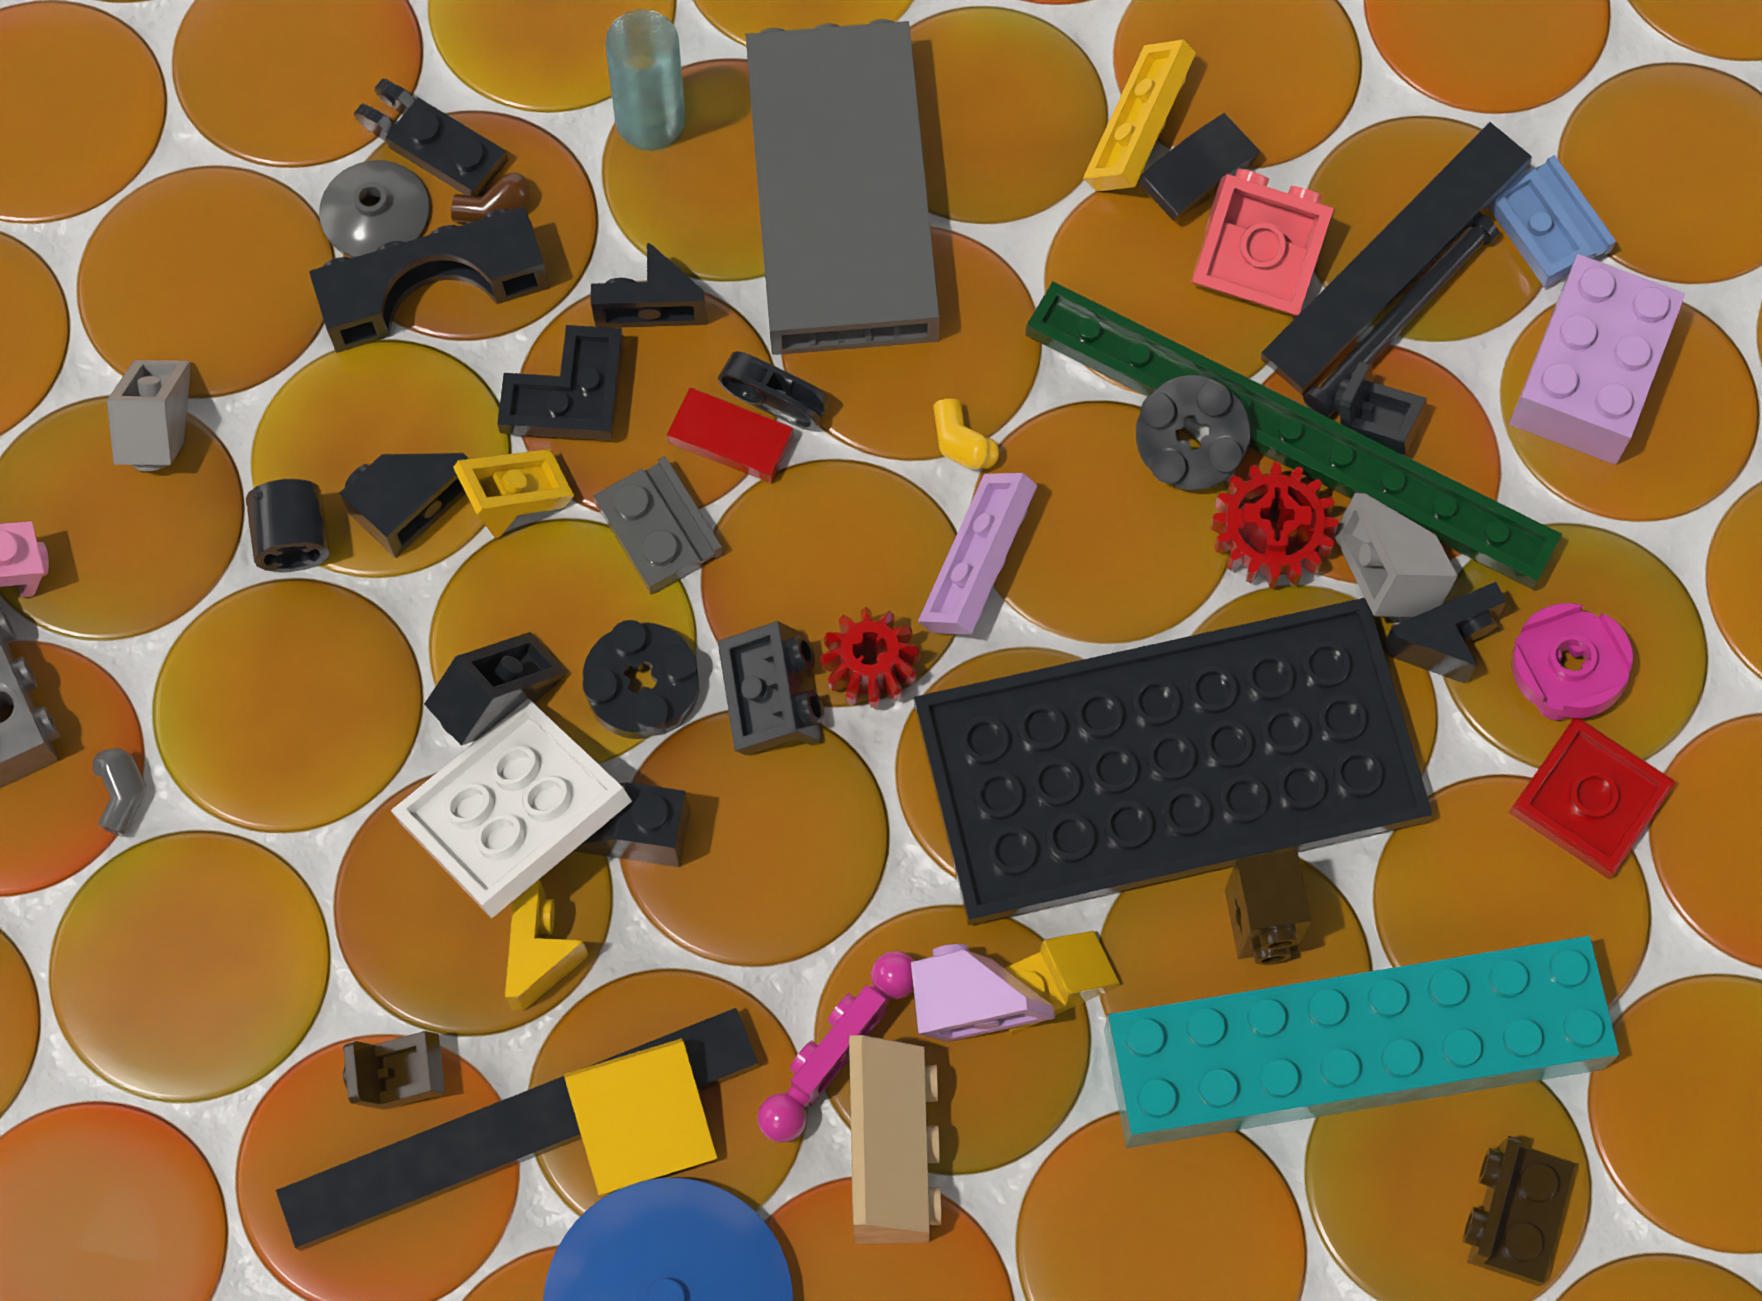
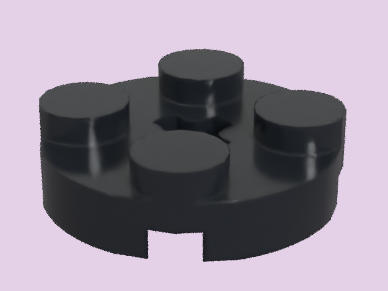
(1166, 414)
(650, 710)

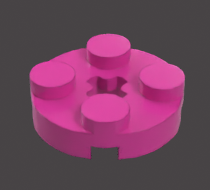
(1566, 692)

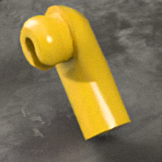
(960, 442)

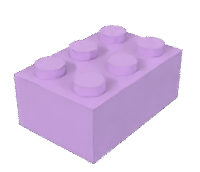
(1597, 359)

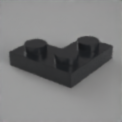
(576, 402)

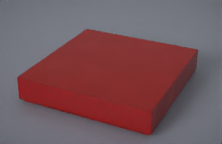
(1592, 797)

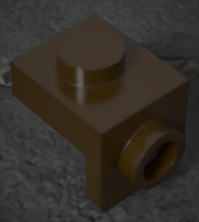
(394, 1071)

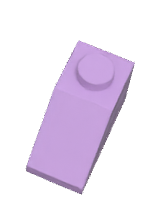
(971, 996)

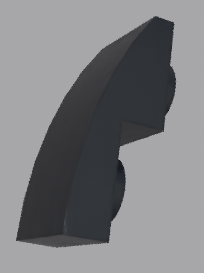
(1196, 165)

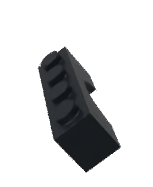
(365, 291)

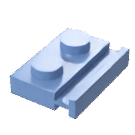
(1550, 221)

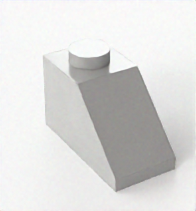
(149, 413)
(1393, 559)

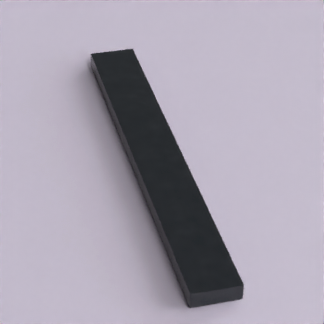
(481, 1142)

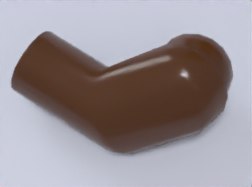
(508, 193)

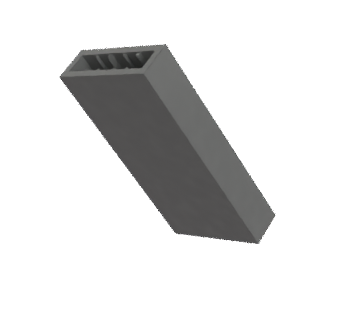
(841, 188)

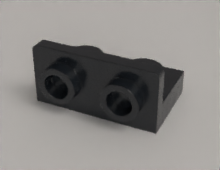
(770, 688)

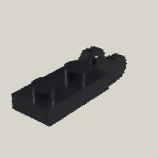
(434, 140)

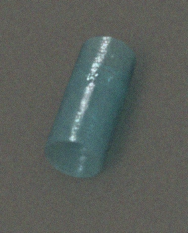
(646, 79)

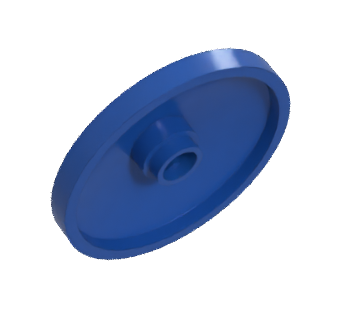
(669, 1245)

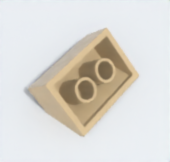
(892, 1142)

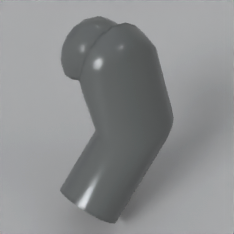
(124, 786)

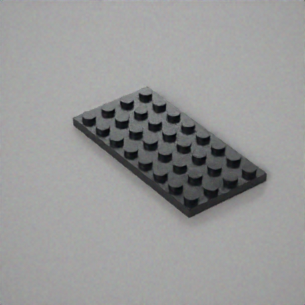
(1169, 760)

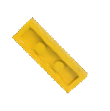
(1139, 115)

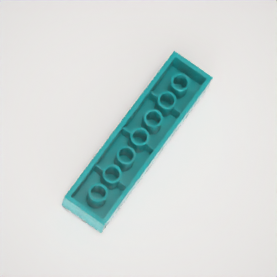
(1359, 1041)

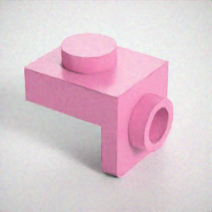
(22, 557)

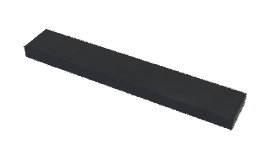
(1395, 258)

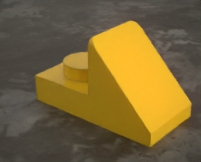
(513, 486)
(533, 961)
(1066, 972)

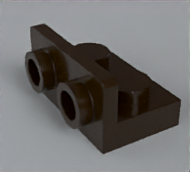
(1519, 1212)

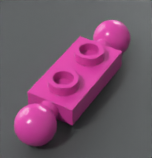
(815, 1067)

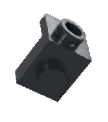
(1379, 410)

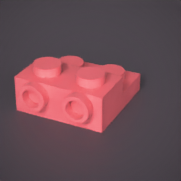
(1262, 242)

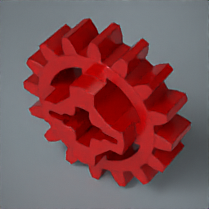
(1295, 523)

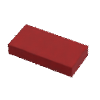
(730, 435)

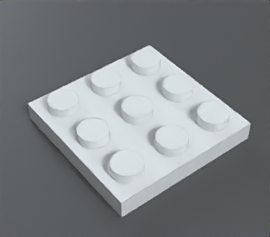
(511, 807)

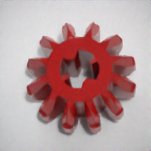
(892, 651)

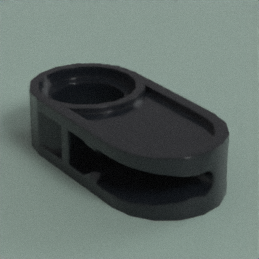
(773, 390)

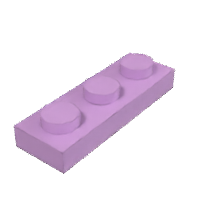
(977, 553)

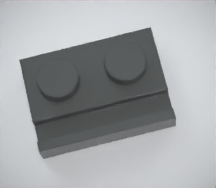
(658, 525)

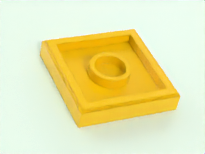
(640, 1116)

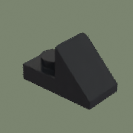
(663, 300)
(1435, 637)

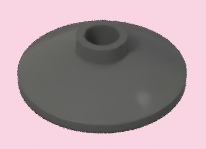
(362, 229)

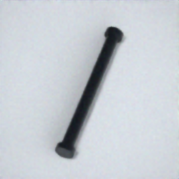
(1479, 233)

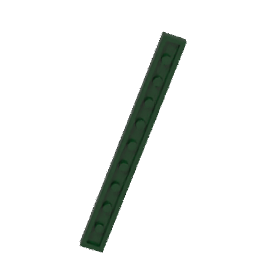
(1302, 436)

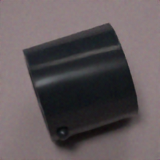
(287, 525)

